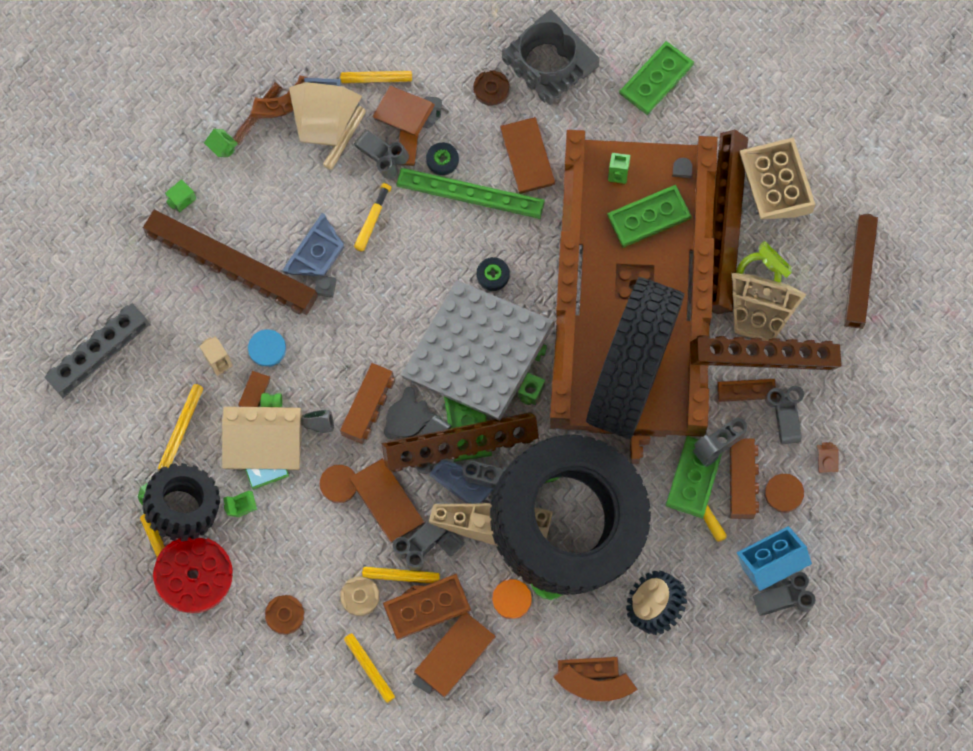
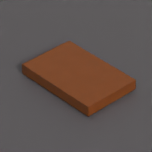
(403, 111)

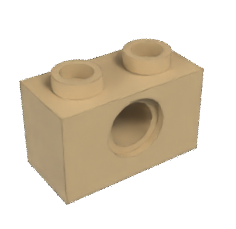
(215, 355)

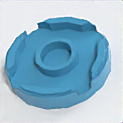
(267, 348)

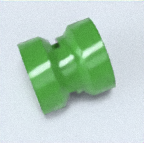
(271, 400)

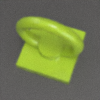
(770, 258)

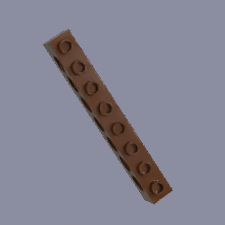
(702, 355)
(393, 449)

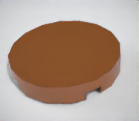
(336, 484)
(784, 493)
(284, 614)

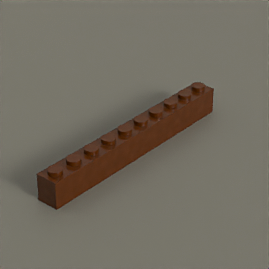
(727, 217)
(230, 262)

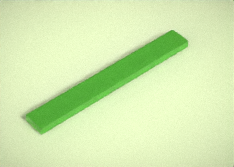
(470, 193)

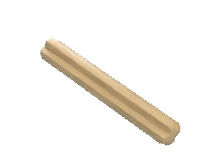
(337, 150)

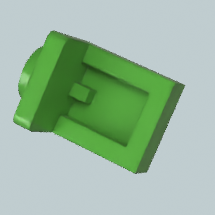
(240, 504)

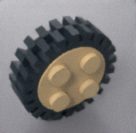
(656, 602)

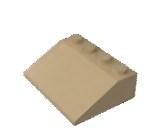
(778, 180)
(261, 438)

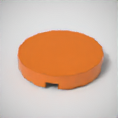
(512, 599)

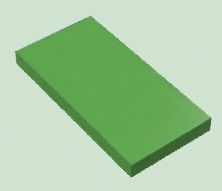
(656, 77)
(649, 216)
(461, 415)
(692, 482)

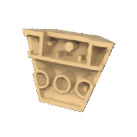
(322, 111)
(762, 305)

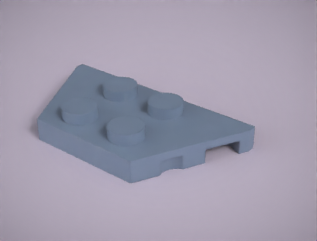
(316, 251)

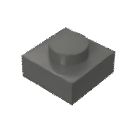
(325, 286)

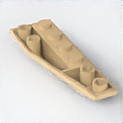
(475, 519)

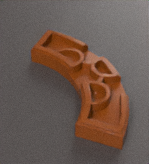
(274, 106)
(594, 689)

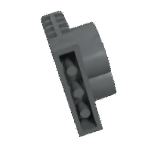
(551, 30)

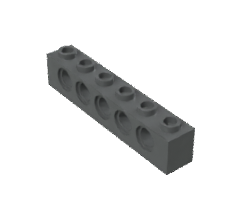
(95, 360)

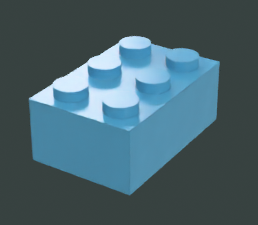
(774, 558)

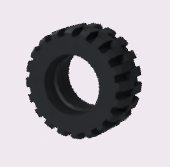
(185, 480)

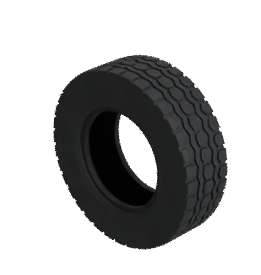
(634, 357)
(612, 481)

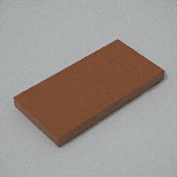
(527, 155)
(386, 500)
(426, 607)
(454, 654)

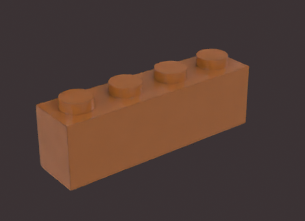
(367, 403)
(742, 479)

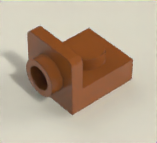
(636, 450)

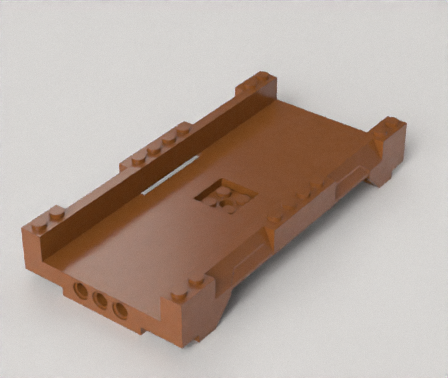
(680, 390)

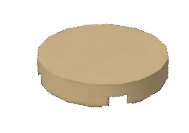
(359, 596)

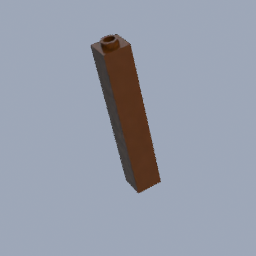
(861, 271)

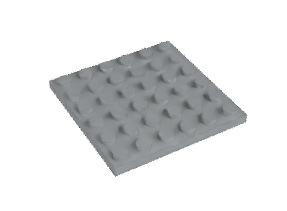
(478, 350)

